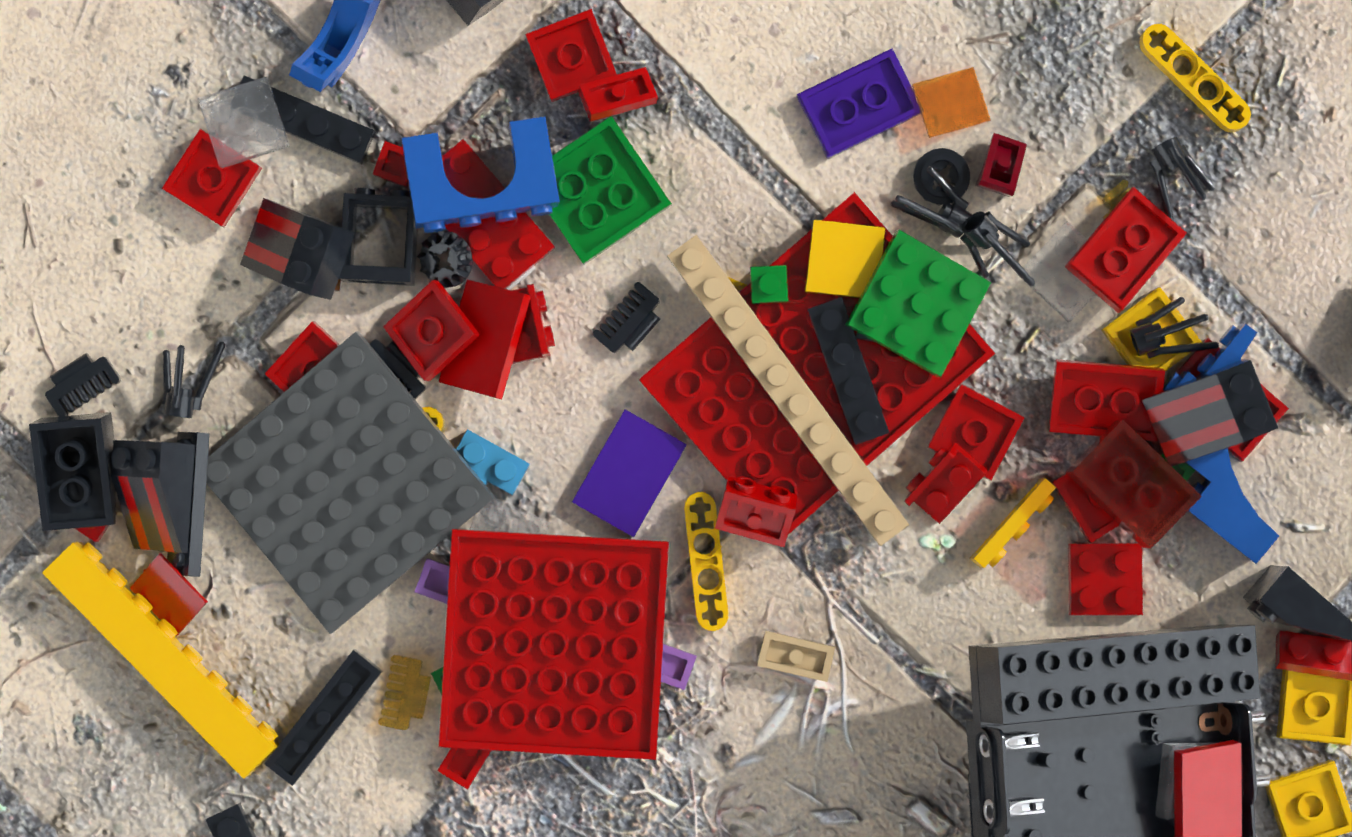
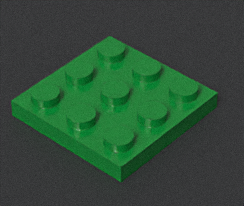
(603, 191)
(918, 303)

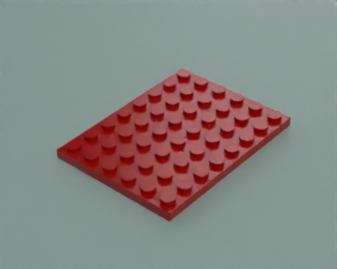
(739, 425)

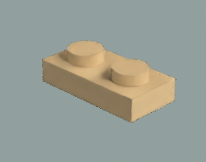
(796, 656)

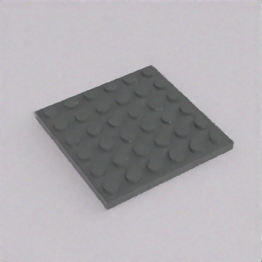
(345, 482)

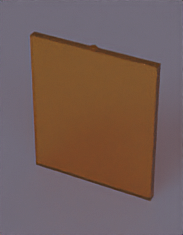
(951, 102)

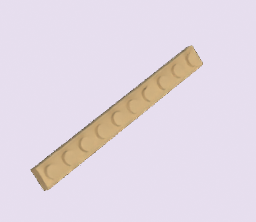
(788, 390)

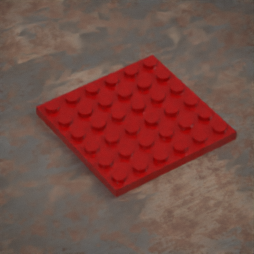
(553, 644)

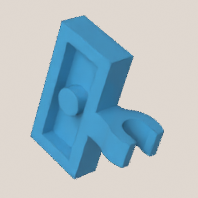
(492, 462)

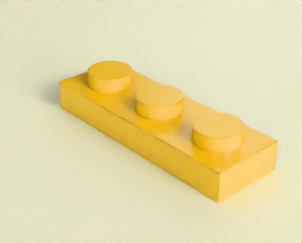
(1014, 524)

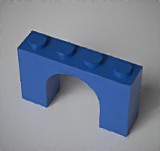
(439, 203)

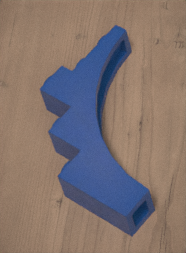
(1222, 500)

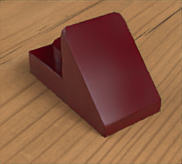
(1002, 165)

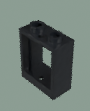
(375, 274)

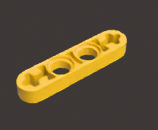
(1199, 73)
(706, 561)

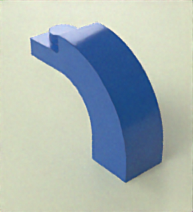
(335, 44)

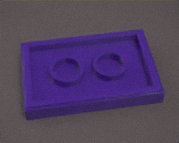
(859, 103)
(629, 473)

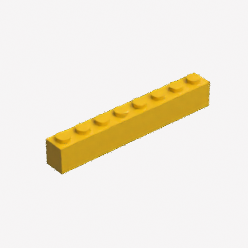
(161, 658)

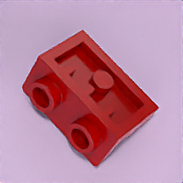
(534, 336)
(946, 483)
(756, 511)

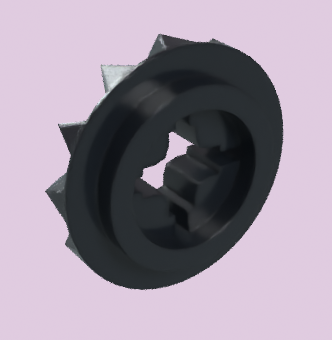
(938, 159)
(459, 257)

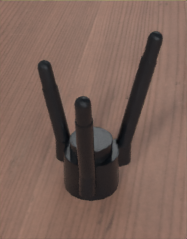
(1174, 156)
(949, 218)
(981, 231)
(1149, 337)
(179, 400)

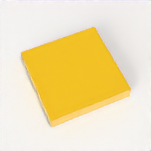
(842, 257)
(1119, 334)
(1315, 708)
(1310, 802)

